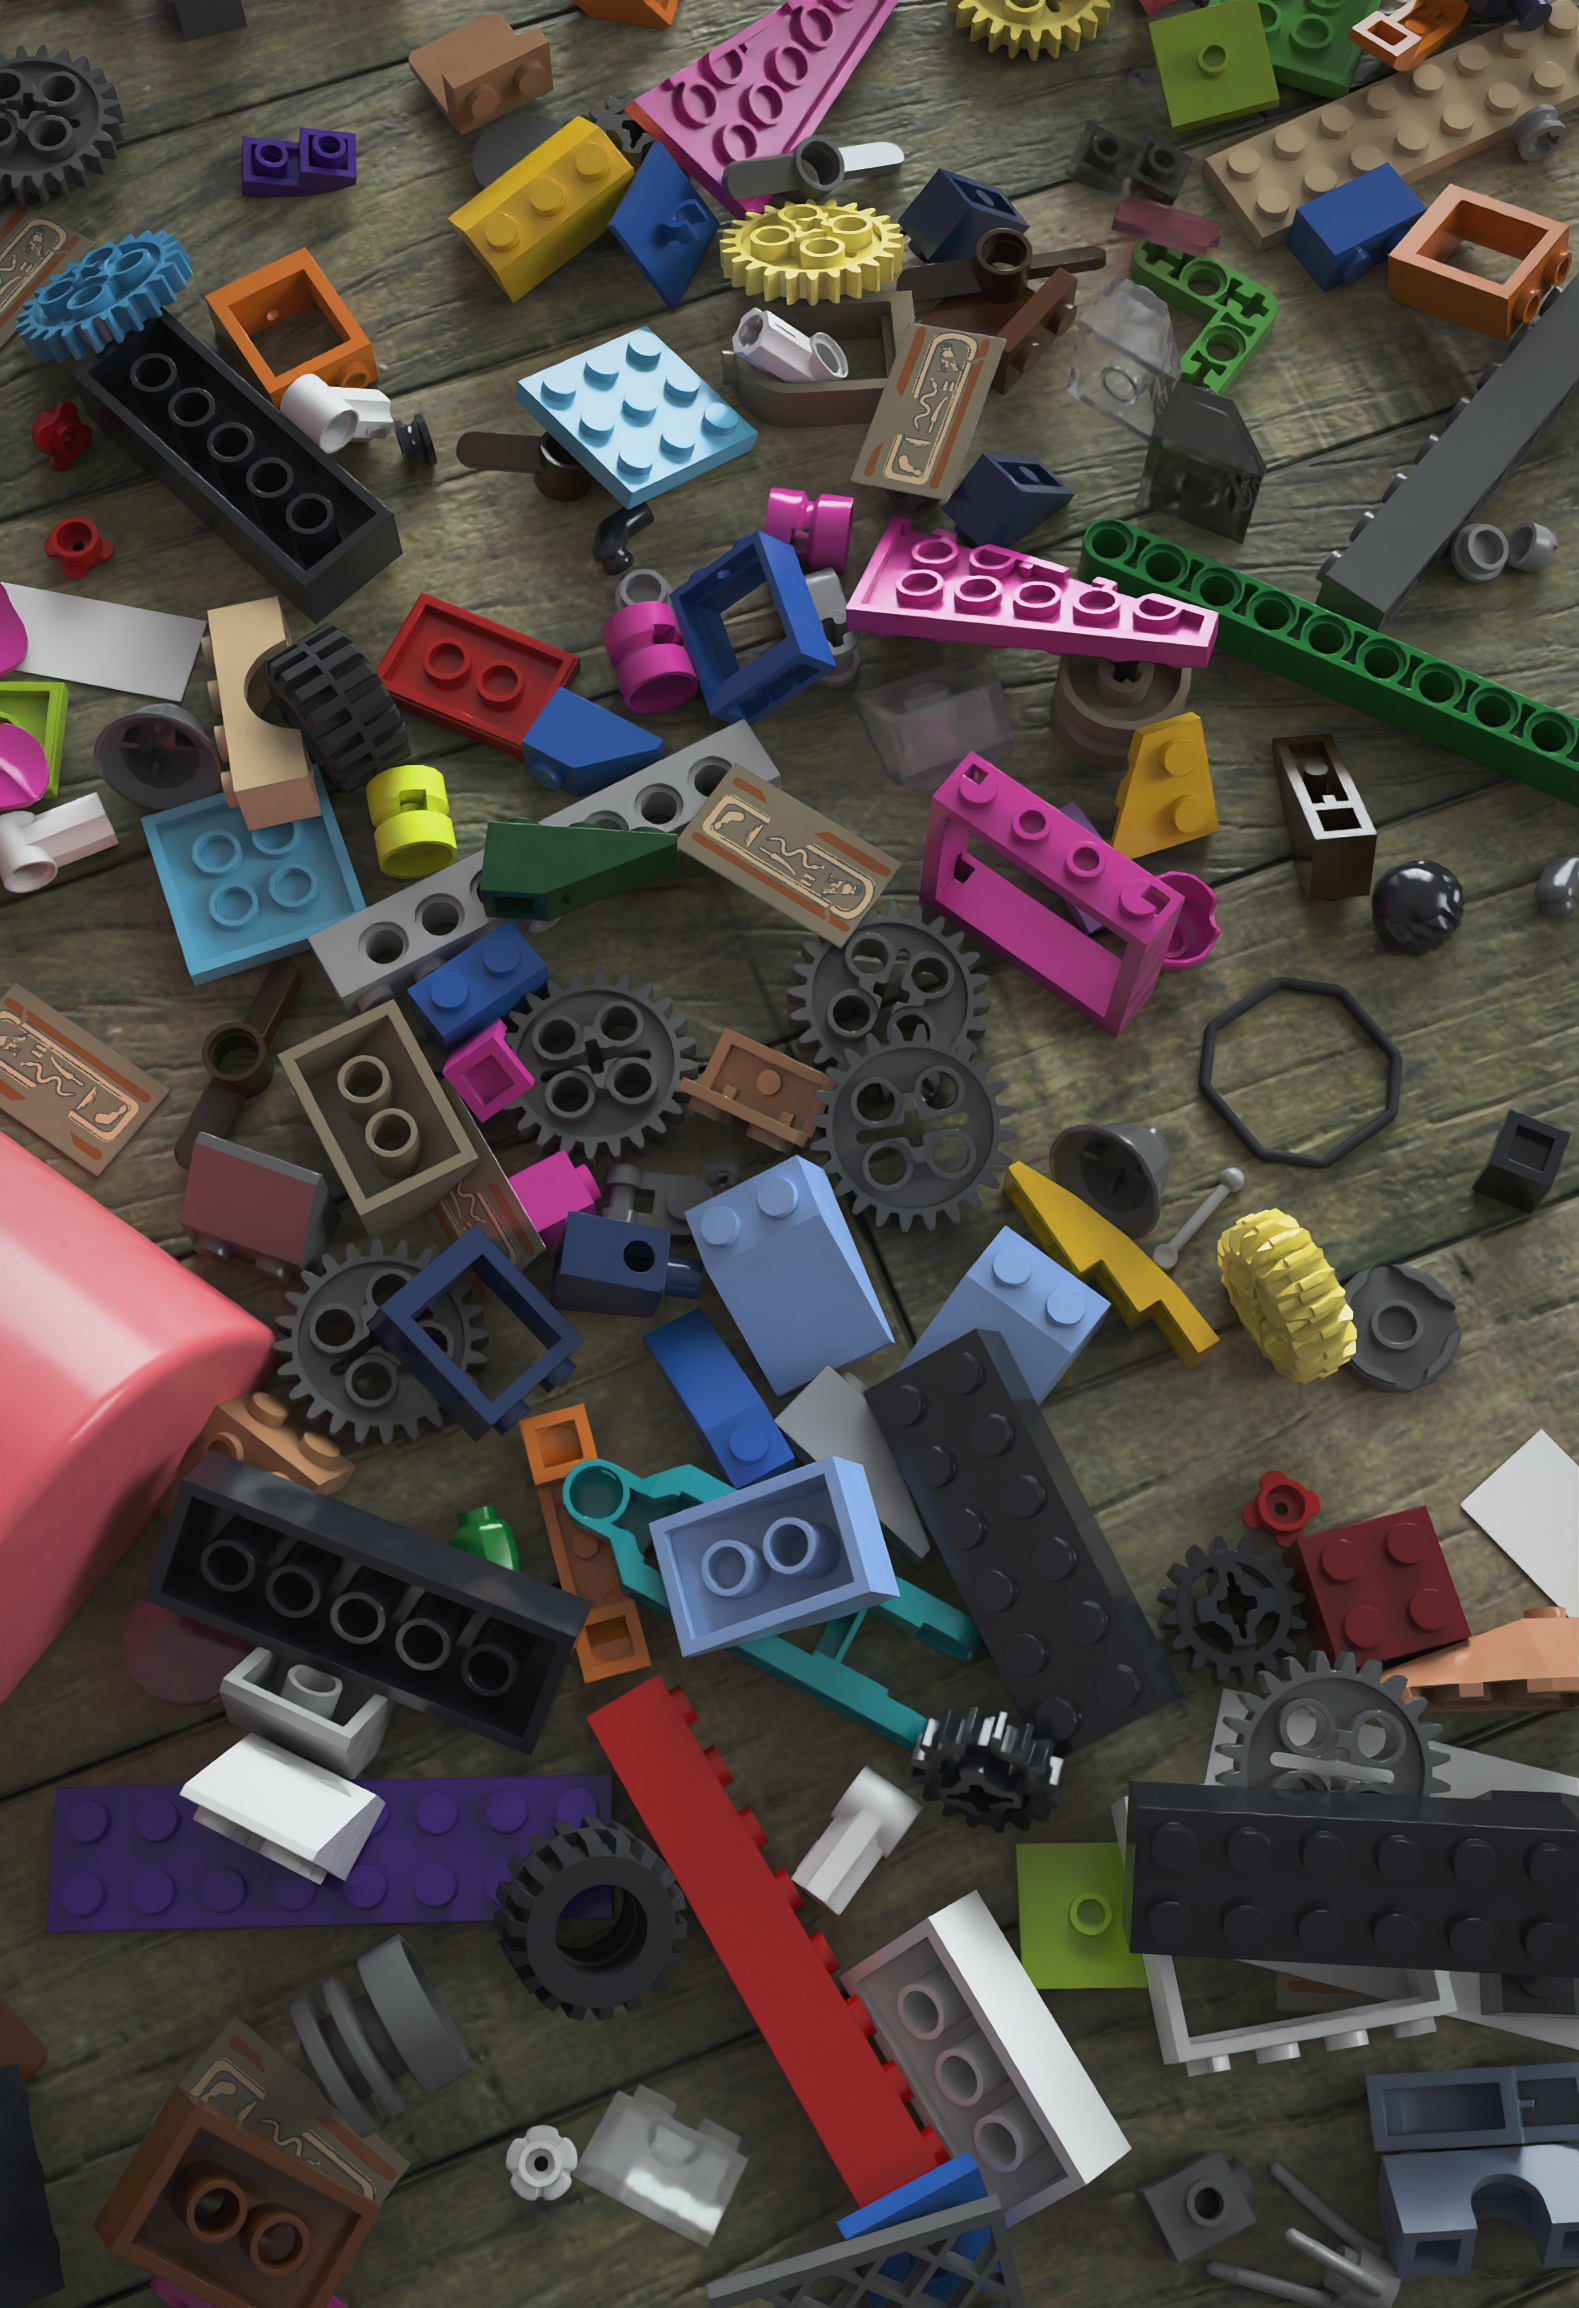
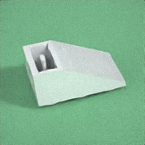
(285, 1808)

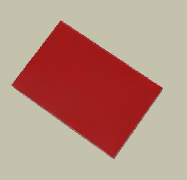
(473, 674)

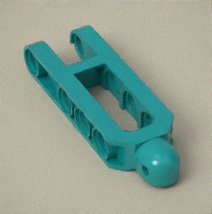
(619, 1510)

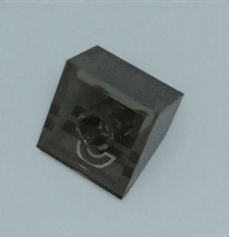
(1203, 464)

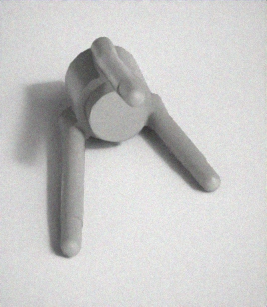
(1353, 2274)

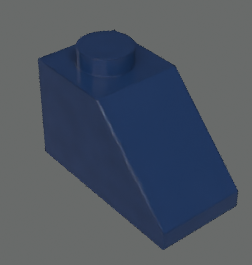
(954, 215)
(1005, 499)

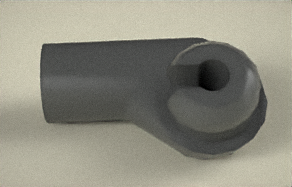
(1557, 885)

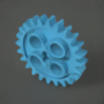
(104, 296)

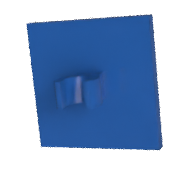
(664, 224)

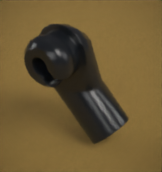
(614, 535)

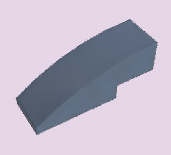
(1474, 2106)

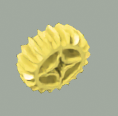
(1287, 1296)

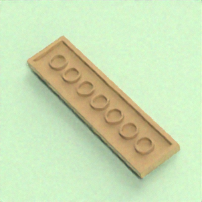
(1410, 120)

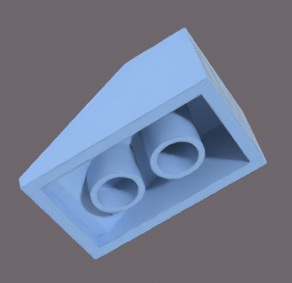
(790, 1274)
(1029, 1300)
(774, 1557)

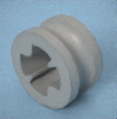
(1538, 133)

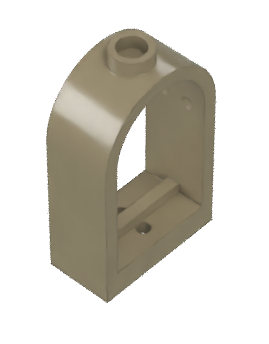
(831, 402)

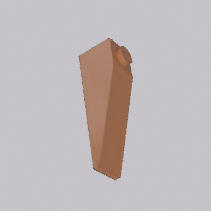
(1507, 1669)

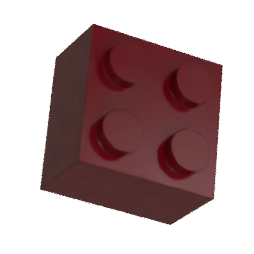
(1377, 1590)

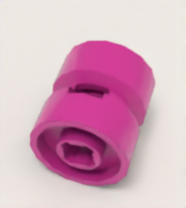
(828, 521)
(649, 658)

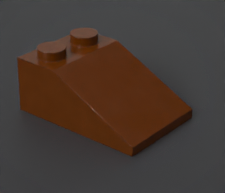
(233, 2213)

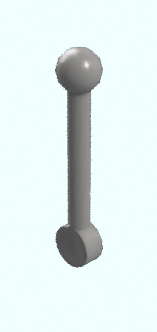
(1166, 1255)

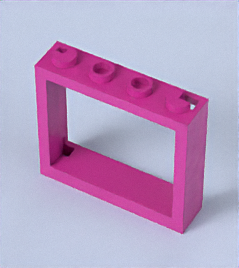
(1070, 864)

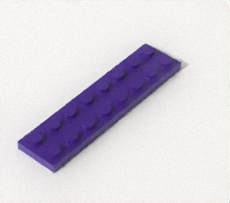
(432, 1858)

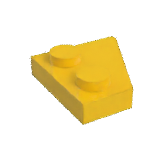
(1166, 789)

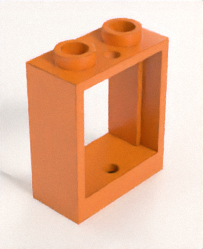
(275, 295)
(1493, 309)

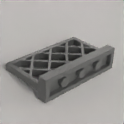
(862, 2257)

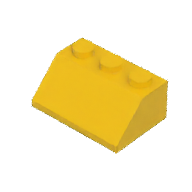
(545, 207)

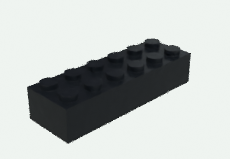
(239, 464)
(1022, 1544)
(367, 1600)
(1352, 1879)

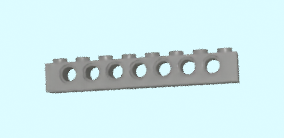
(453, 894)

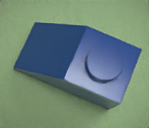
(585, 746)

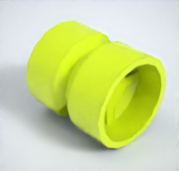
(411, 822)

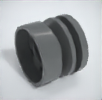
(379, 2036)

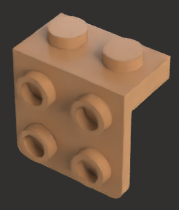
(483, 71)
(761, 1089)
(264, 1435)

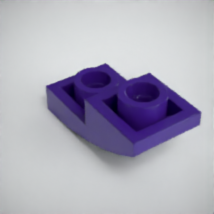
(312, 166)

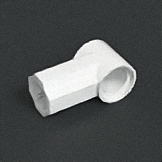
(786, 352)
(336, 414)
(40, 844)
(864, 1828)

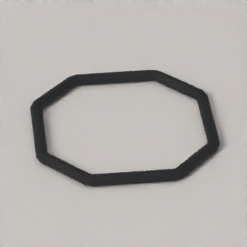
(1236, 1124)

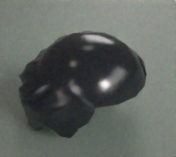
(1417, 906)

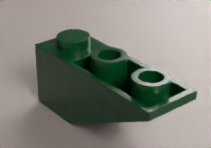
(555, 870)

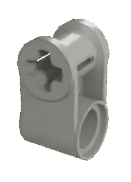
(831, 610)

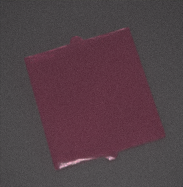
(1167, 226)

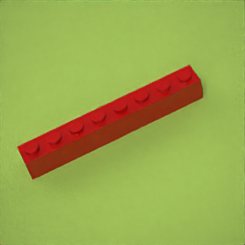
(762, 1944)

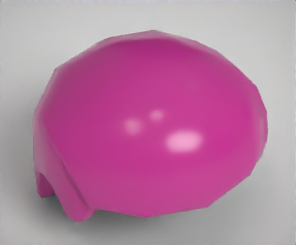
(1196, 924)

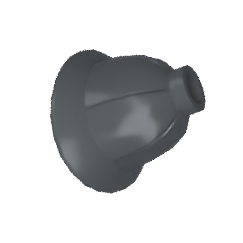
(158, 757)
(1114, 1171)

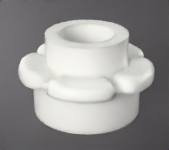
(561, 2158)

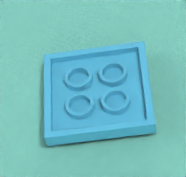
(635, 416)
(249, 893)

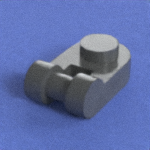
(671, 1194)

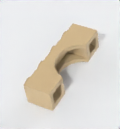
(268, 763)

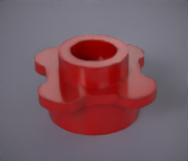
(61, 435)
(76, 533)
(1275, 1490)

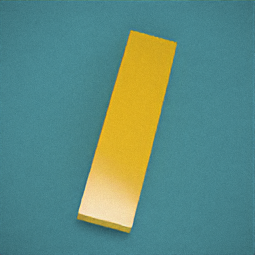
(1098, 1250)

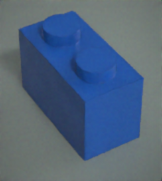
(1353, 226)
(478, 988)

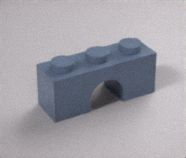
(1438, 2197)

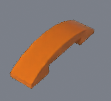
(1411, 32)
(613, 1633)

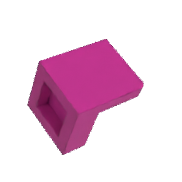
(487, 1071)

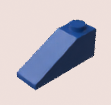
(719, 1402)

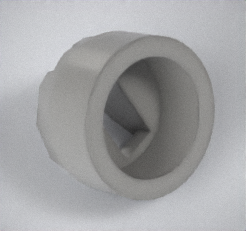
(1531, 547)

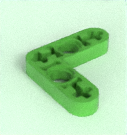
(1222, 323)

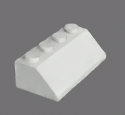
(987, 2058)

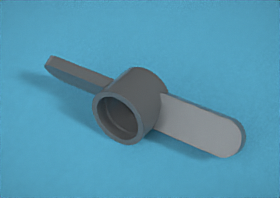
(832, 164)

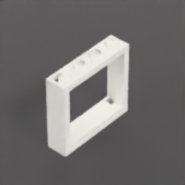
(1276, 2041)

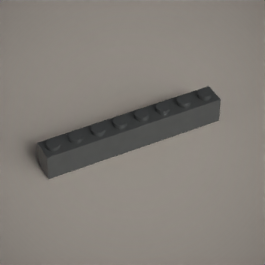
(1458, 470)

